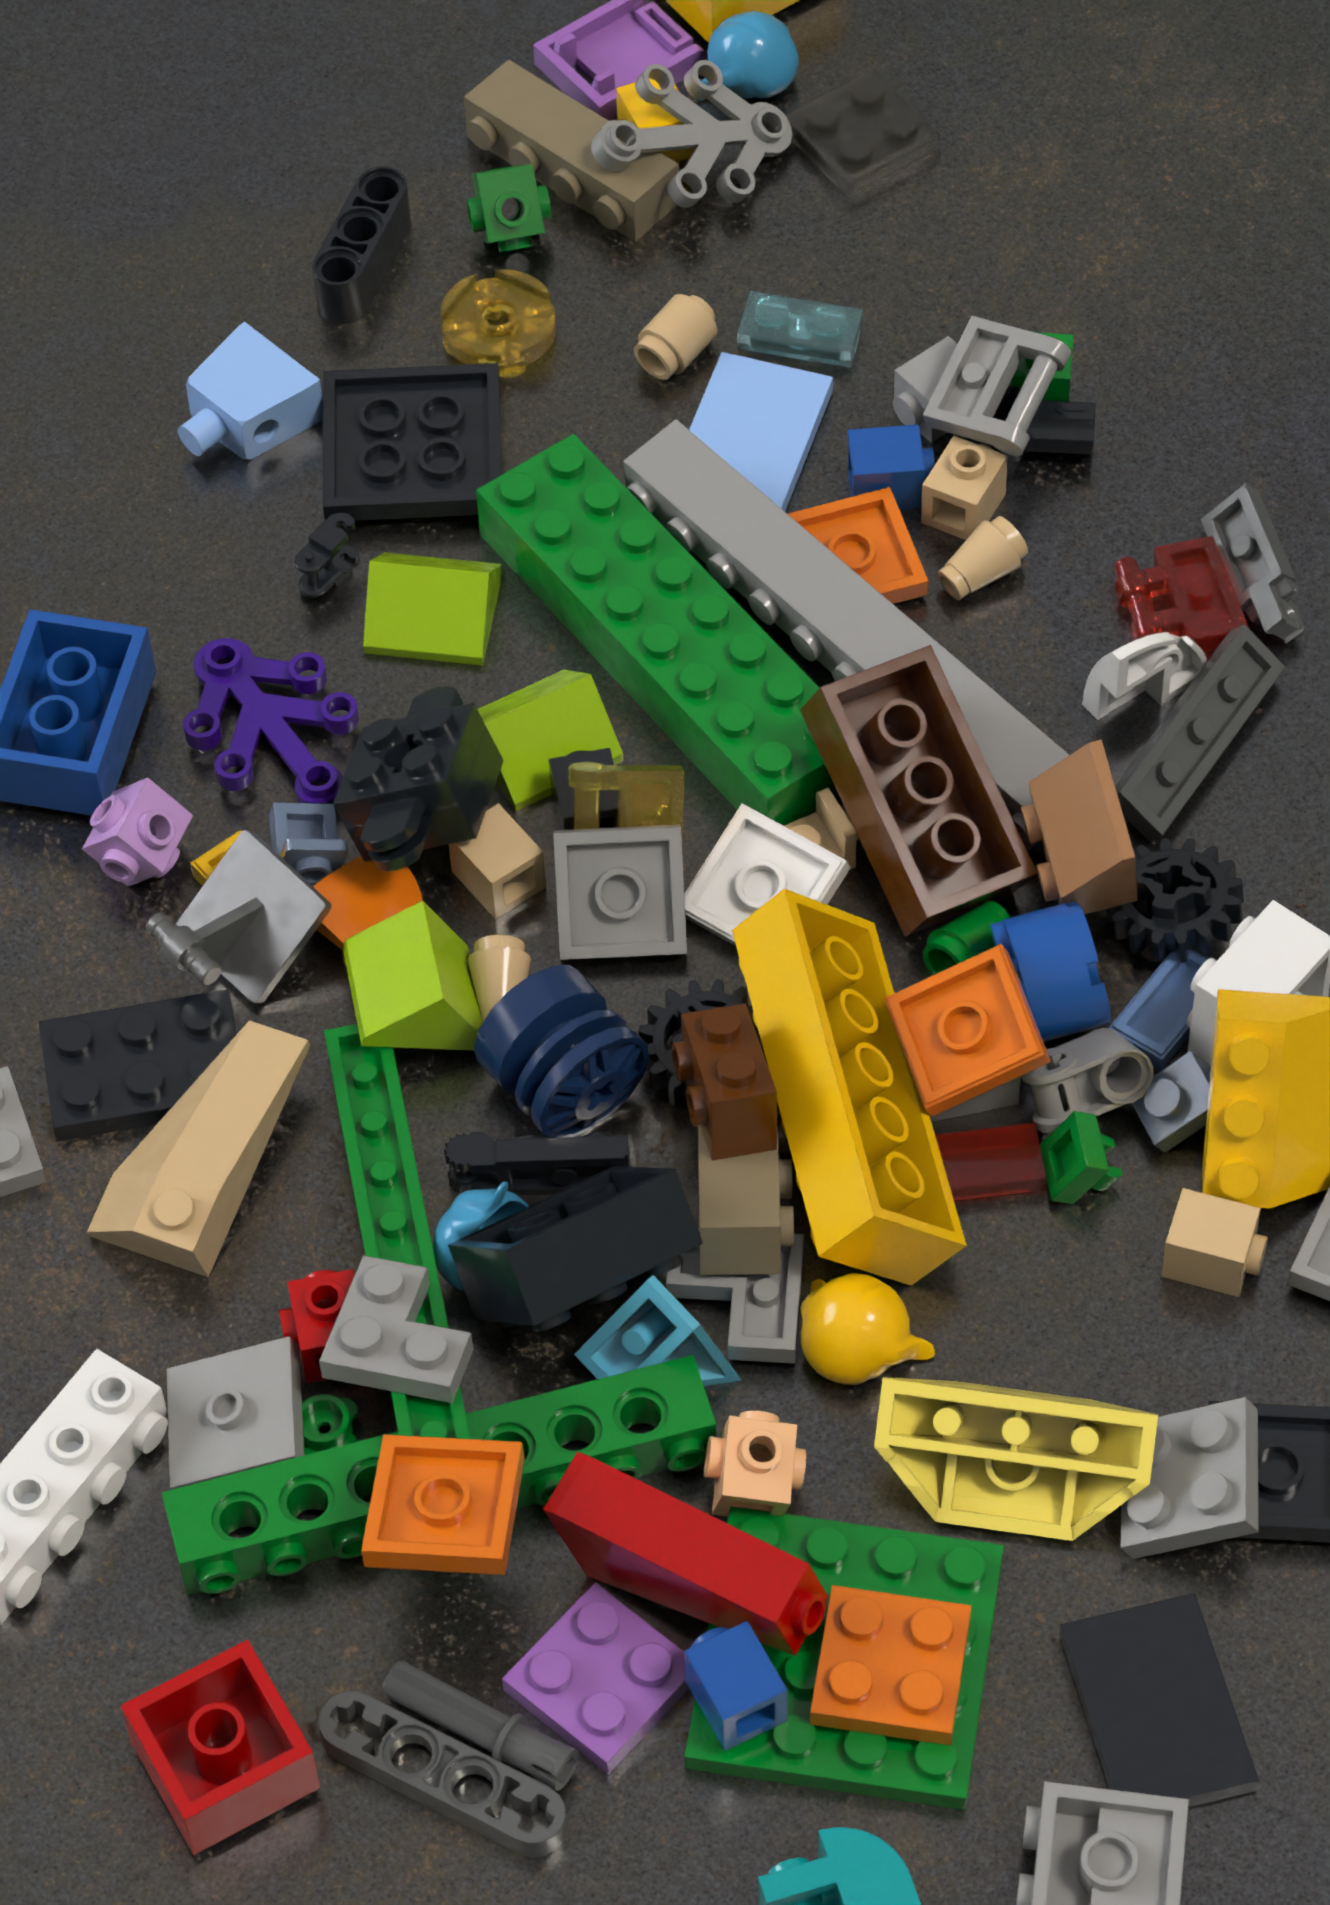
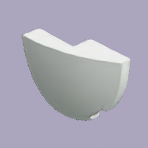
(1154, 664)

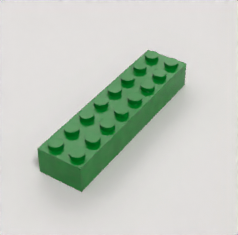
(659, 627)

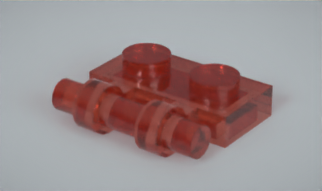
(1195, 587)

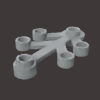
(699, 132)

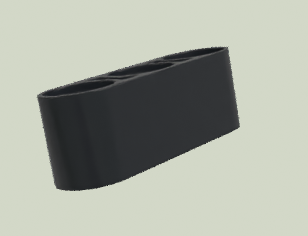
(361, 245)

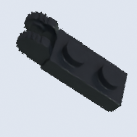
(531, 1162)

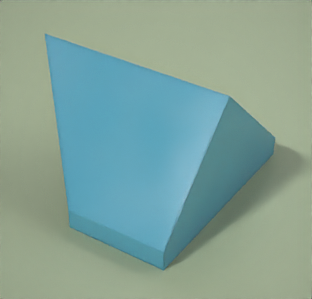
(652, 1331)

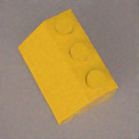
(1268, 1099)

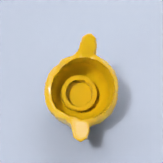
(857, 1329)

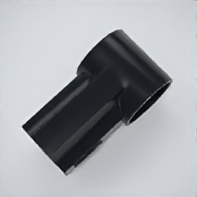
(1055, 426)

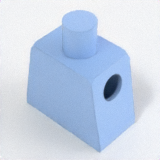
(249, 397)

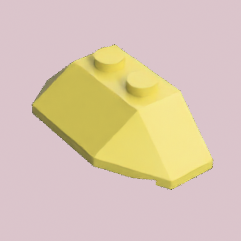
(1013, 1455)

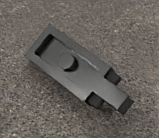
(1256, 562)

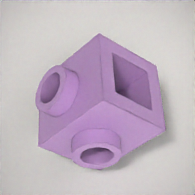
(137, 832)

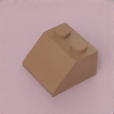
(1081, 833)

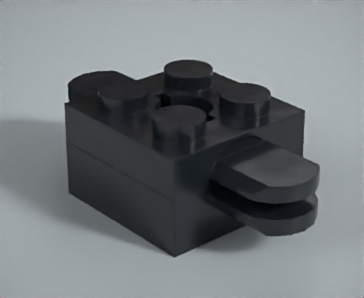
(419, 780)

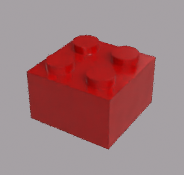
(221, 1746)

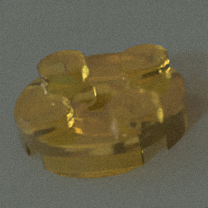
(513, 344)

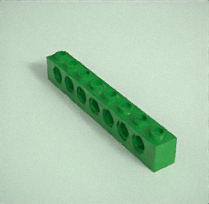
(340, 1478)

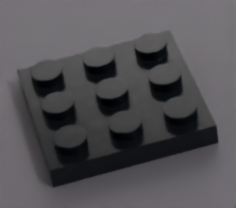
(410, 440)

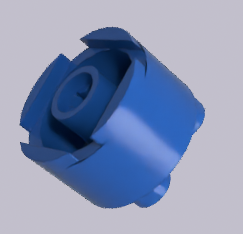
(1056, 969)

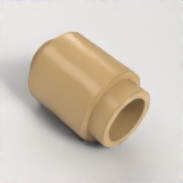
(675, 336)

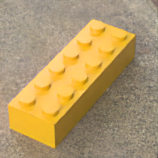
(846, 1090)

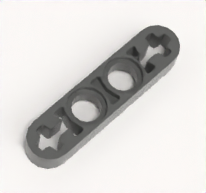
(437, 1780)

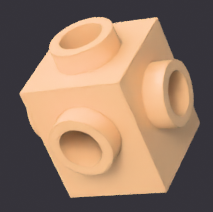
(754, 1464)

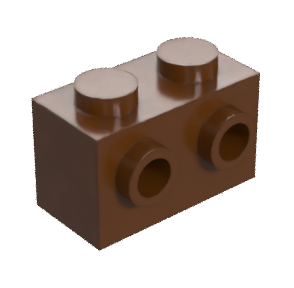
(727, 1081)

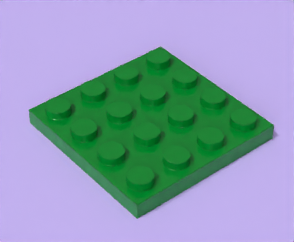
(847, 1759)

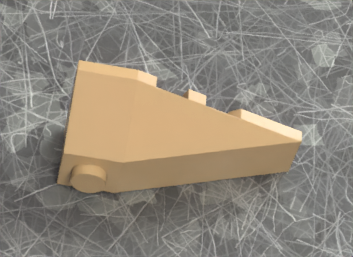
(195, 1165)

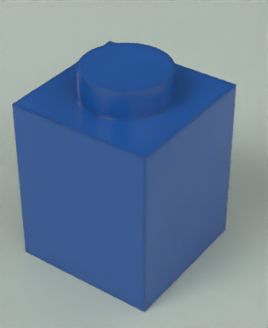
(889, 459)
(735, 1684)

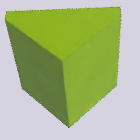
(430, 607)
(543, 724)
(412, 983)

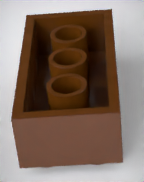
(917, 790)

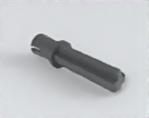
(506, 1737)

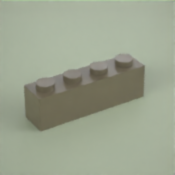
(541, 126)

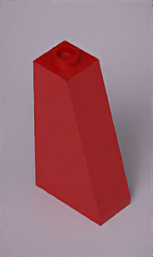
(683, 1556)

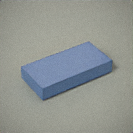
(1160, 1010)

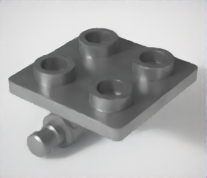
(243, 921)

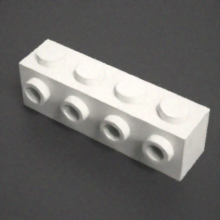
(69, 1467)

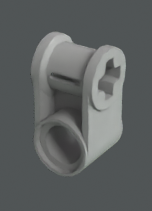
(1079, 1079)

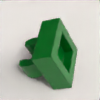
(1077, 1158)

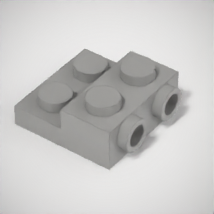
(1104, 1848)

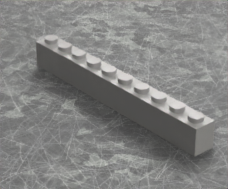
(817, 596)

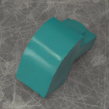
(849, 1871)

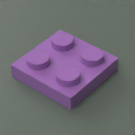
(599, 1678)

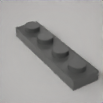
(1196, 732)

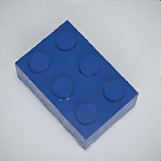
(71, 710)

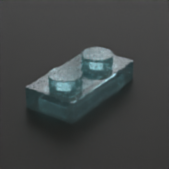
(800, 329)

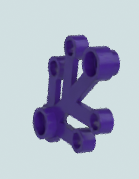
(267, 715)

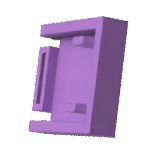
(614, 49)

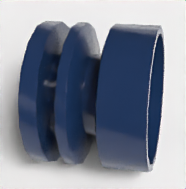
(561, 1051)

